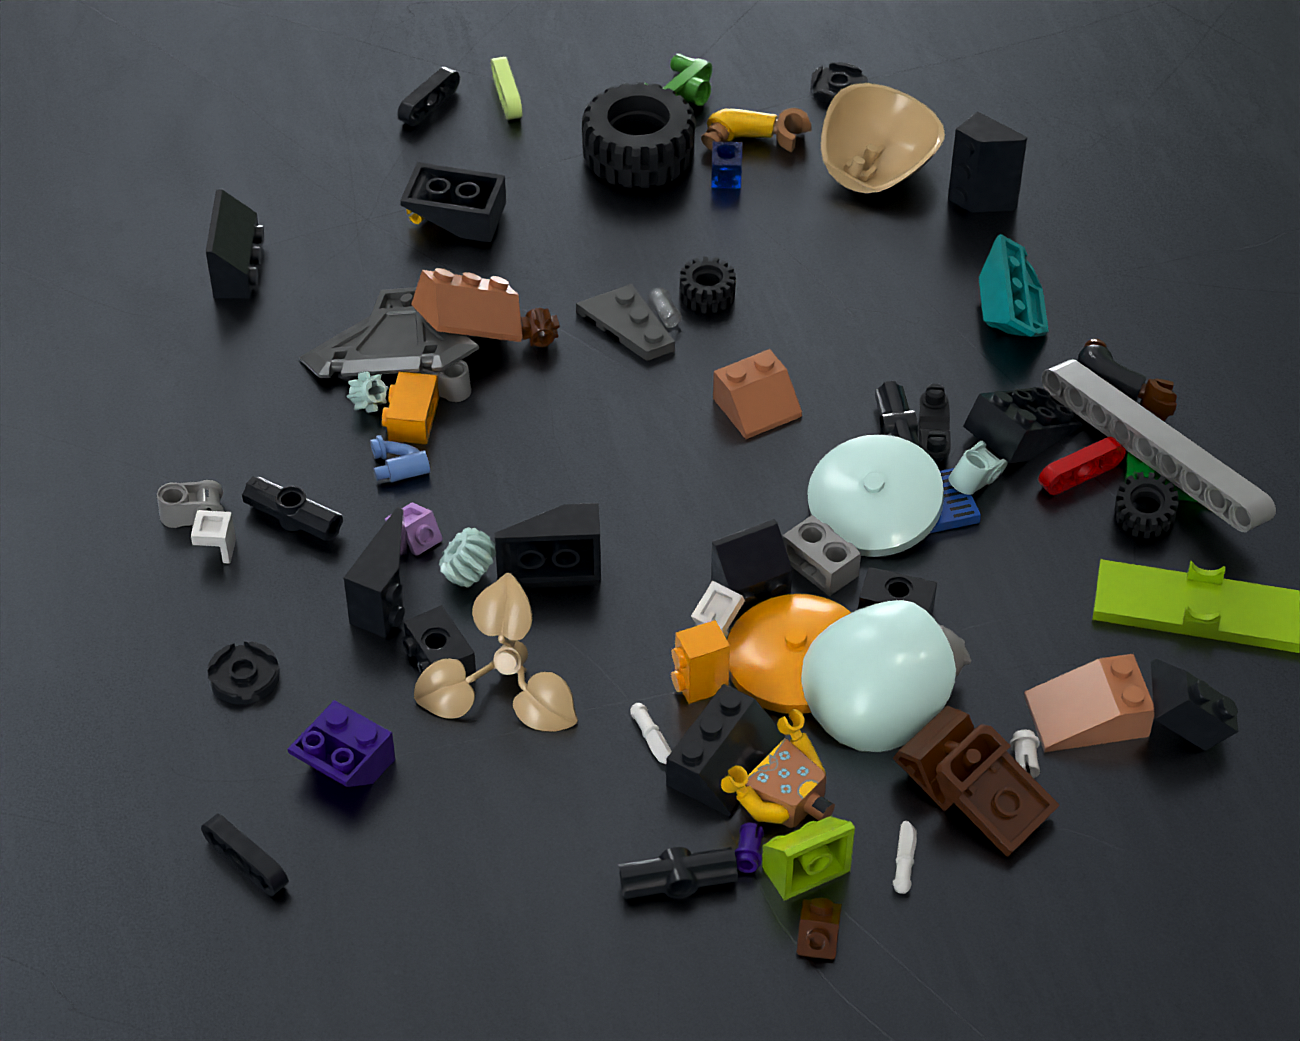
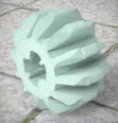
(467, 557)

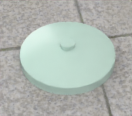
(877, 493)

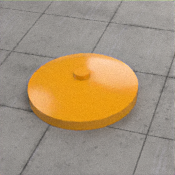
(771, 646)

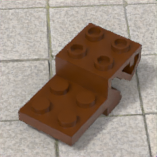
(978, 776)

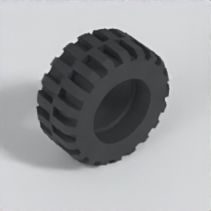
(638, 135)

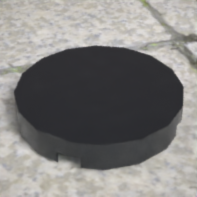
(832, 79)
(243, 673)

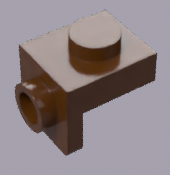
(819, 928)

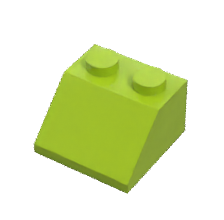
(809, 856)

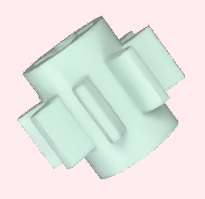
(367, 392)

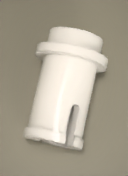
(1025, 748)

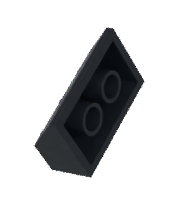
(986, 165)
(233, 247)
(725, 735)

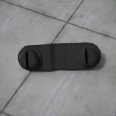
(935, 422)

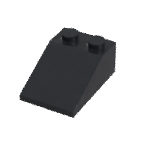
(457, 199)
(552, 546)
(378, 579)

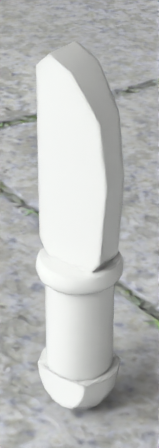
(650, 732)
(904, 858)

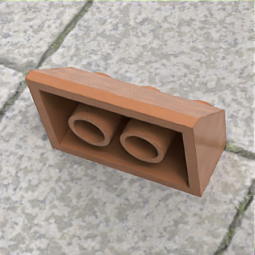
(468, 305)

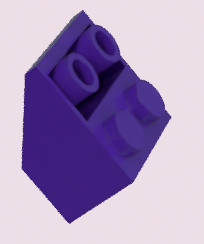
(345, 746)

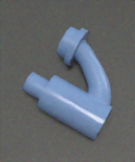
(408, 464)

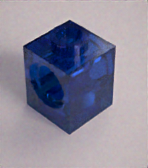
(726, 165)

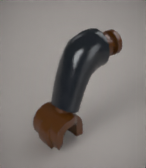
(1155, 395)

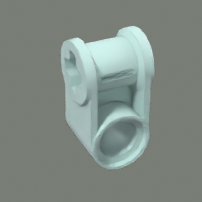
(976, 469)

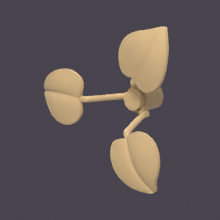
(504, 612)

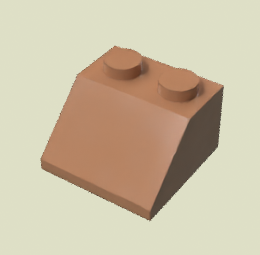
(756, 394)

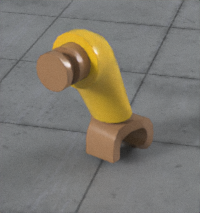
(738, 123)

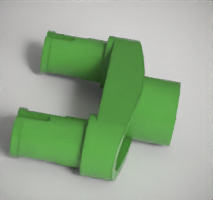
(693, 79)

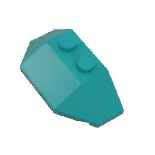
(1011, 291)

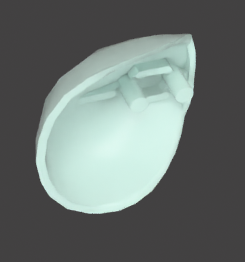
(878, 675)

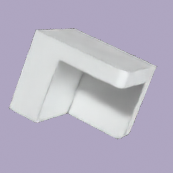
(215, 529)

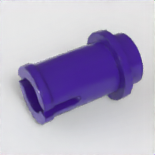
(748, 851)

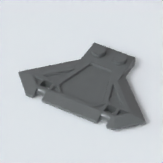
(389, 342)

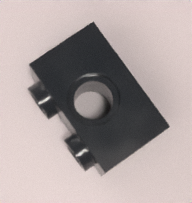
(891, 586)
(436, 637)

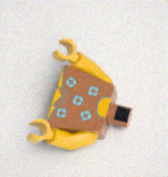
(786, 782)

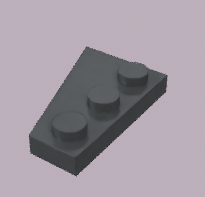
(630, 319)

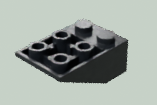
(1020, 422)

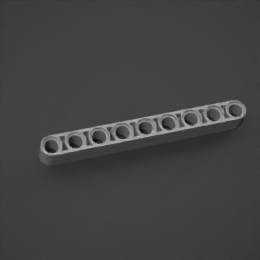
(1159, 446)

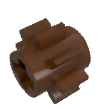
(540, 327)

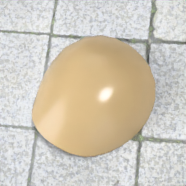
(877, 137)

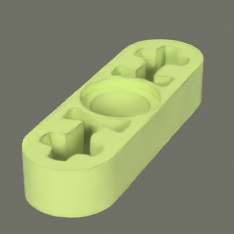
(506, 88)

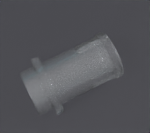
(661, 302)

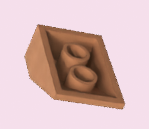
(1092, 705)

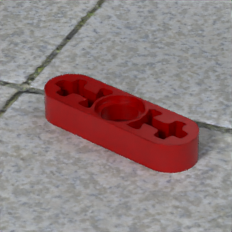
(1081, 465)

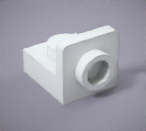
(719, 605)

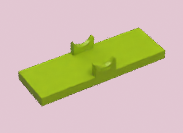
(1198, 605)

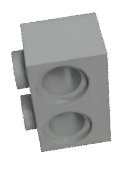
(822, 555)

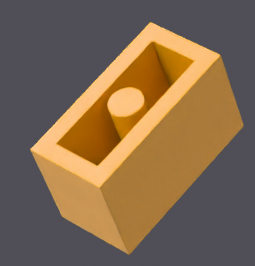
(411, 407)
(700, 661)

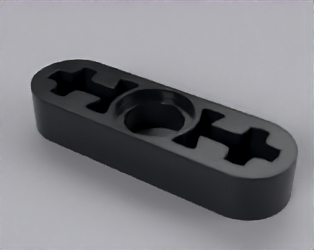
(428, 96)
(244, 854)

